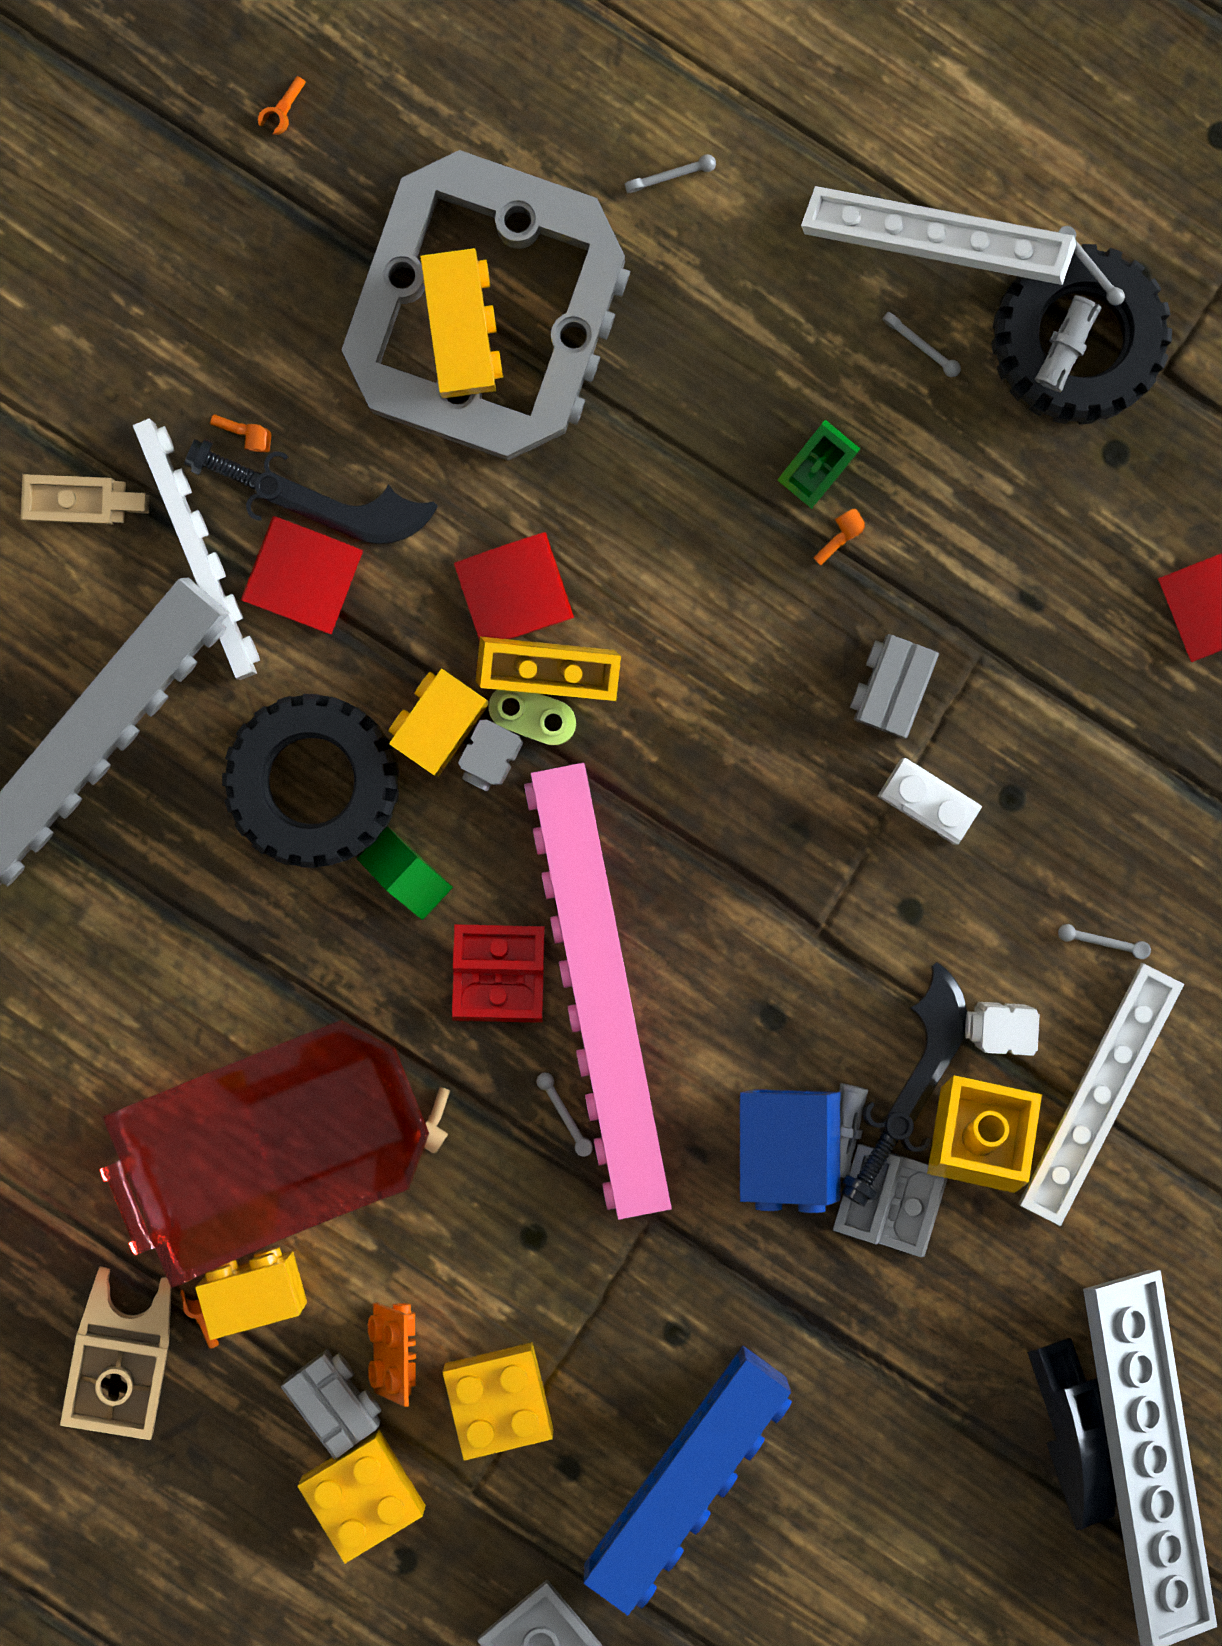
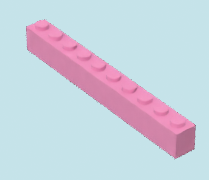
(600, 991)

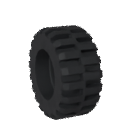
(1097, 396)
(249, 773)

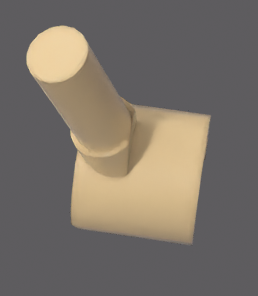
(436, 1135)

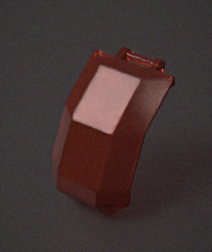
(264, 1149)

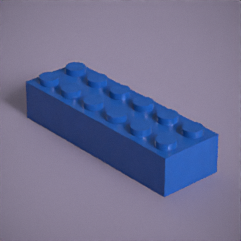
(686, 1480)

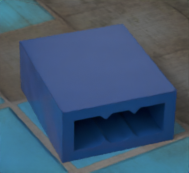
(790, 1149)

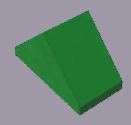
(818, 464)
(404, 873)

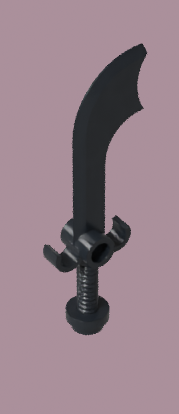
(378, 522)
(944, 1021)

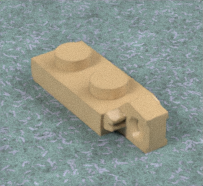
(78, 500)

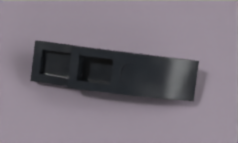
(1078, 1422)

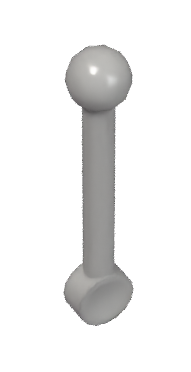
(706, 163)
(1114, 294)
(950, 367)
(1139, 949)
(583, 1145)

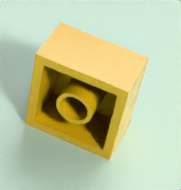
(437, 721)
(984, 1134)
(251, 1293)
(498, 1401)
(362, 1496)

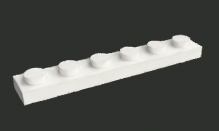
(939, 235)
(190, 531)
(1101, 1094)

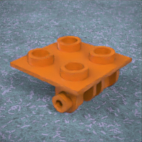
(390, 1371)

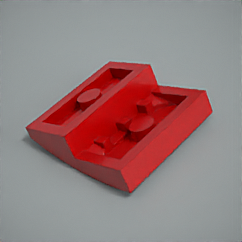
(302, 575)
(514, 589)
(1196, 605)
(498, 973)

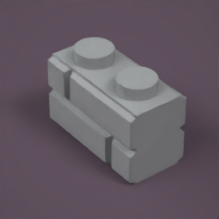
(895, 685)
(489, 755)
(332, 1402)

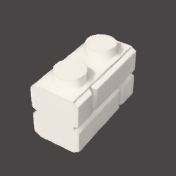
(929, 801)
(1003, 1028)

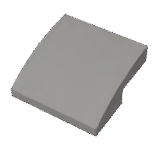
(903, 1208)

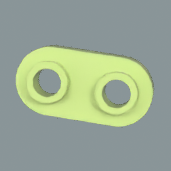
(532, 716)

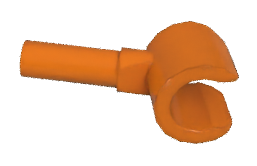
(282, 106)
(256, 437)
(851, 525)
(193, 1310)

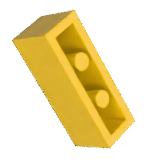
(460, 323)
(548, 668)

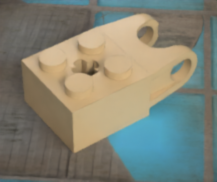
(121, 1345)

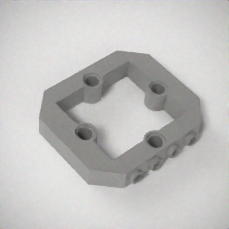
(498, 194)

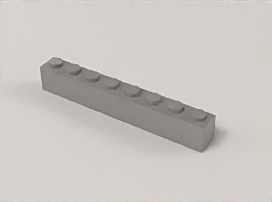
(104, 720)

